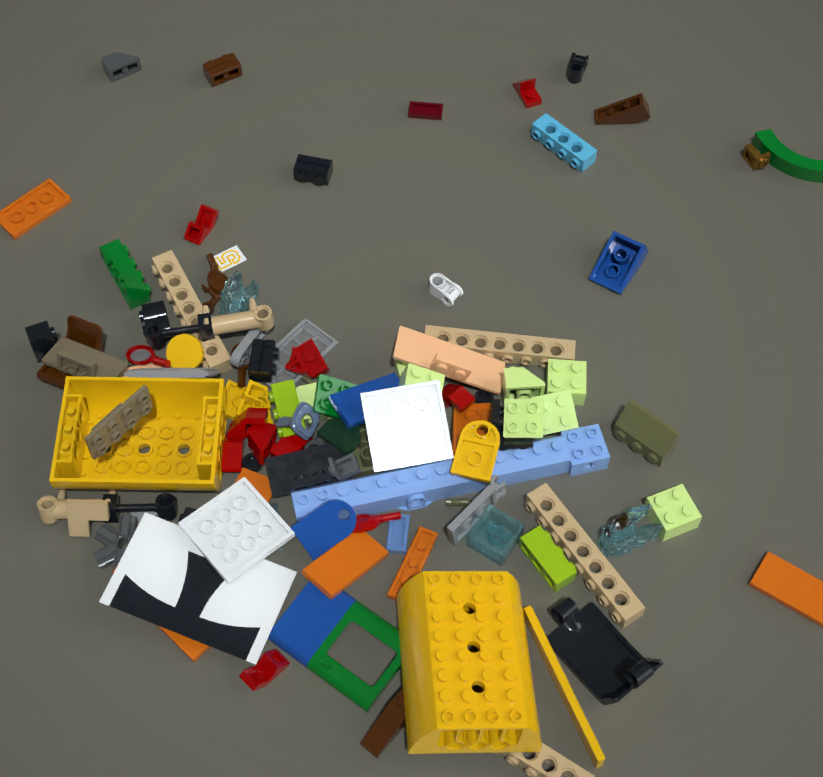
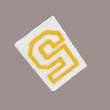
(229, 258)

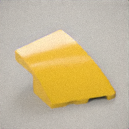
(239, 399)

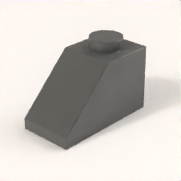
(120, 65)

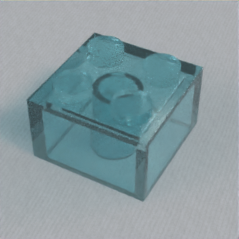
(495, 535)

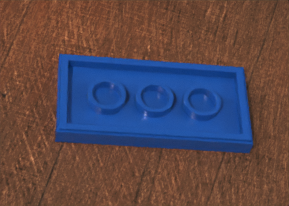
(349, 403)

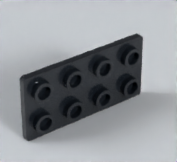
(498, 422)
(301, 469)

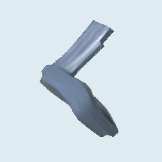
(295, 421)

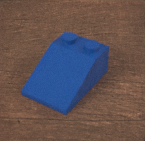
(618, 262)

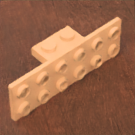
(449, 360)

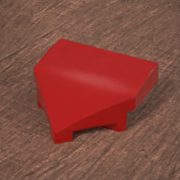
(307, 360)

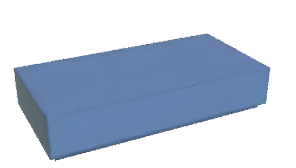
(398, 535)

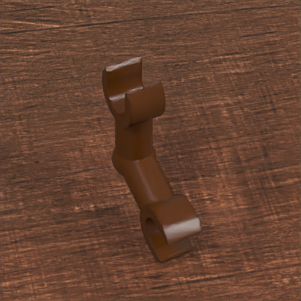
(213, 301)

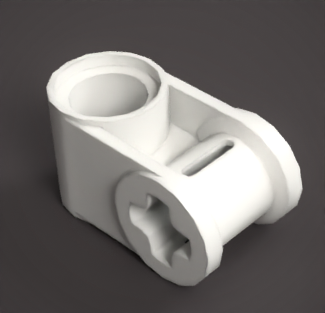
(446, 290)

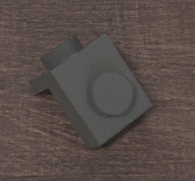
(344, 467)

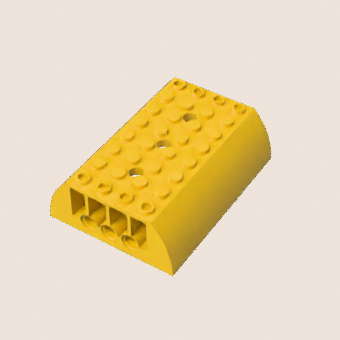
(183, 415)
(436, 623)

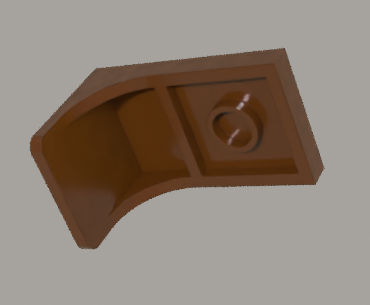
(78, 331)

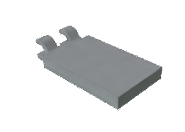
(472, 513)

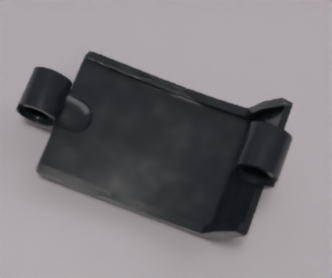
(598, 652)

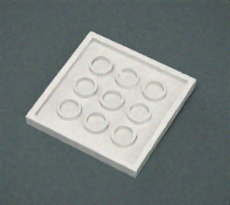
(406, 426)
(236, 530)

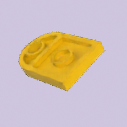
(476, 453)

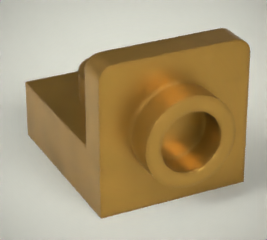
(754, 158)

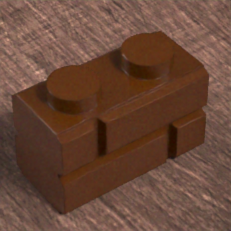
(222, 69)

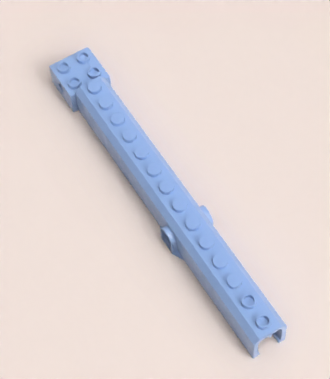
(417, 486)

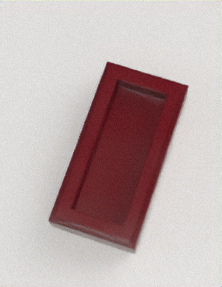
(425, 110)

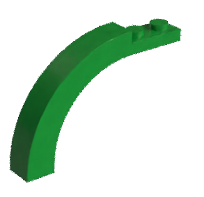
(786, 159)

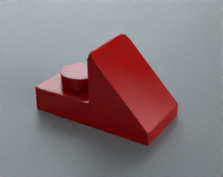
(527, 92)

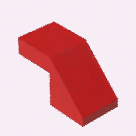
(204, 223)
(457, 396)
(253, 416)
(232, 454)
(266, 670)

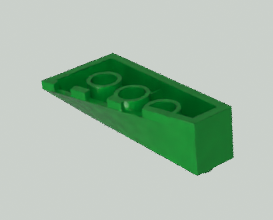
(125, 274)

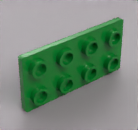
(325, 387)

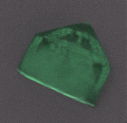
(339, 436)

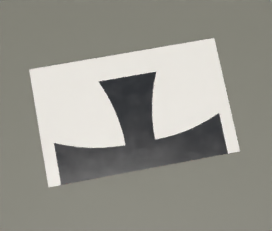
(178, 589)

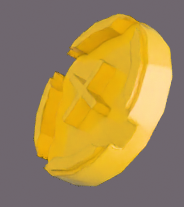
(185, 351)

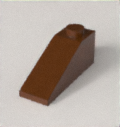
(624, 112)
(386, 726)

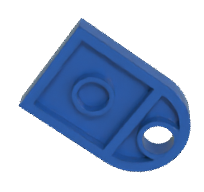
(323, 528)

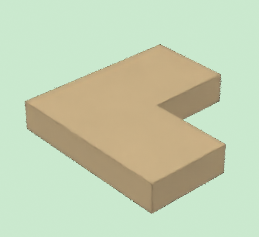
(81, 512)

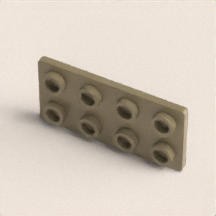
(83, 360)
(118, 422)

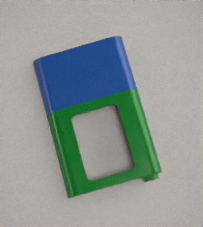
(315, 624)

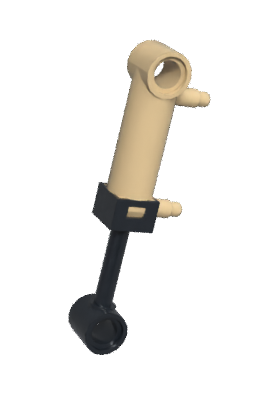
(209, 325)
(54, 509)

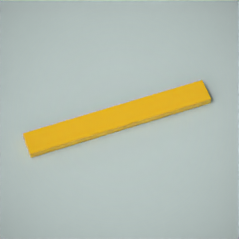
(563, 687)

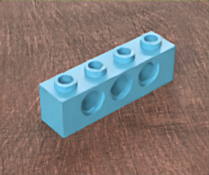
(563, 142)

